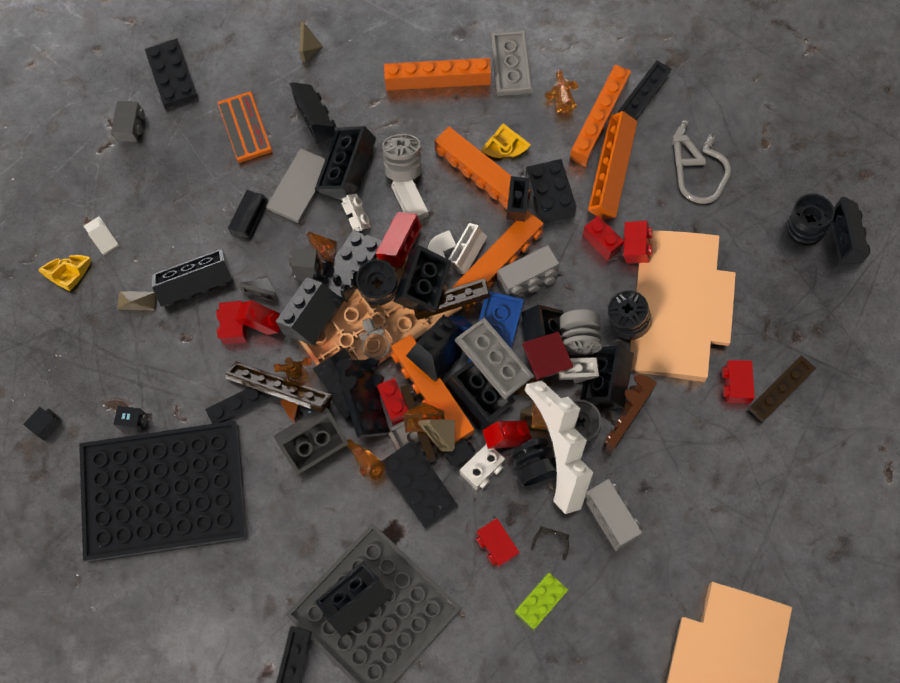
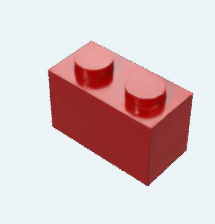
(603, 238)
(637, 242)
(258, 317)
(230, 330)
(738, 381)
(393, 400)
(506, 434)
(497, 543)

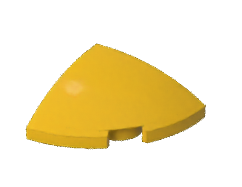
(505, 143)
(67, 271)

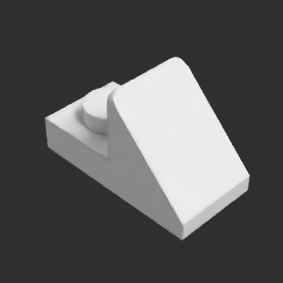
(101, 236)
(582, 370)

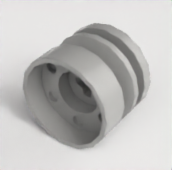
(402, 157)
(581, 332)

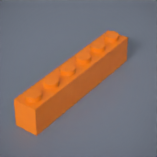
(437, 74)
(599, 115)
(474, 164)
(612, 166)
(504, 251)
(432, 392)

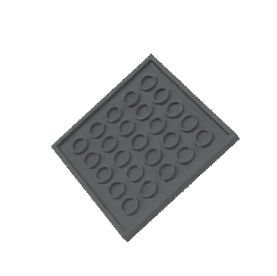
(392, 634)

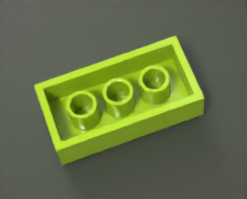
(541, 601)

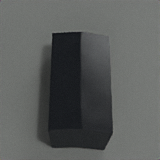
(247, 214)

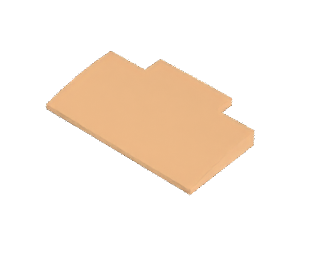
(686, 303)
(347, 325)
(735, 641)

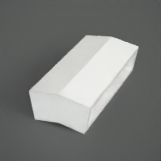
(410, 198)
(467, 248)

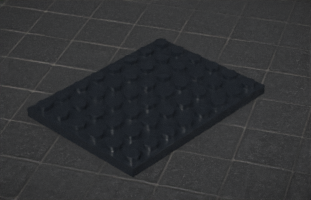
(161, 491)

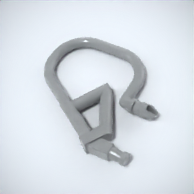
(681, 139)

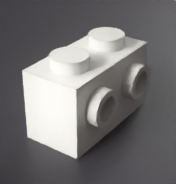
(482, 467)

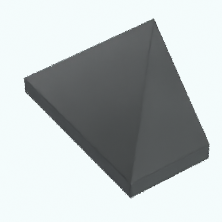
(259, 288)

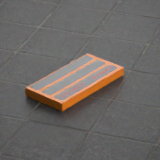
(244, 127)

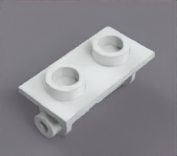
(353, 205)

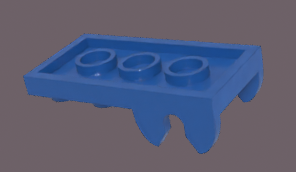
(502, 314)

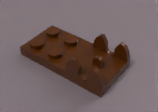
(635, 401)

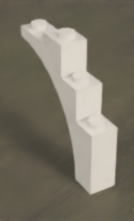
(568, 445)

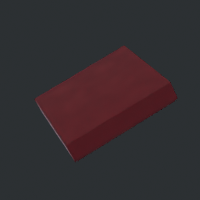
(547, 355)

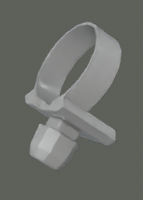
(369, 325)

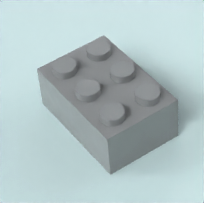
(528, 273)
(613, 514)

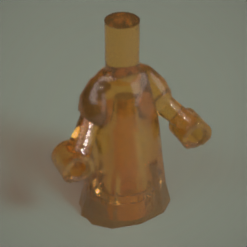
(564, 98)
(293, 369)
(367, 460)

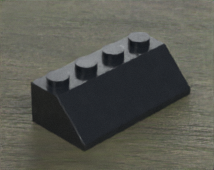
(346, 162)
(191, 278)

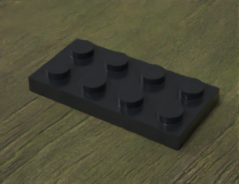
(171, 73)
(419, 484)

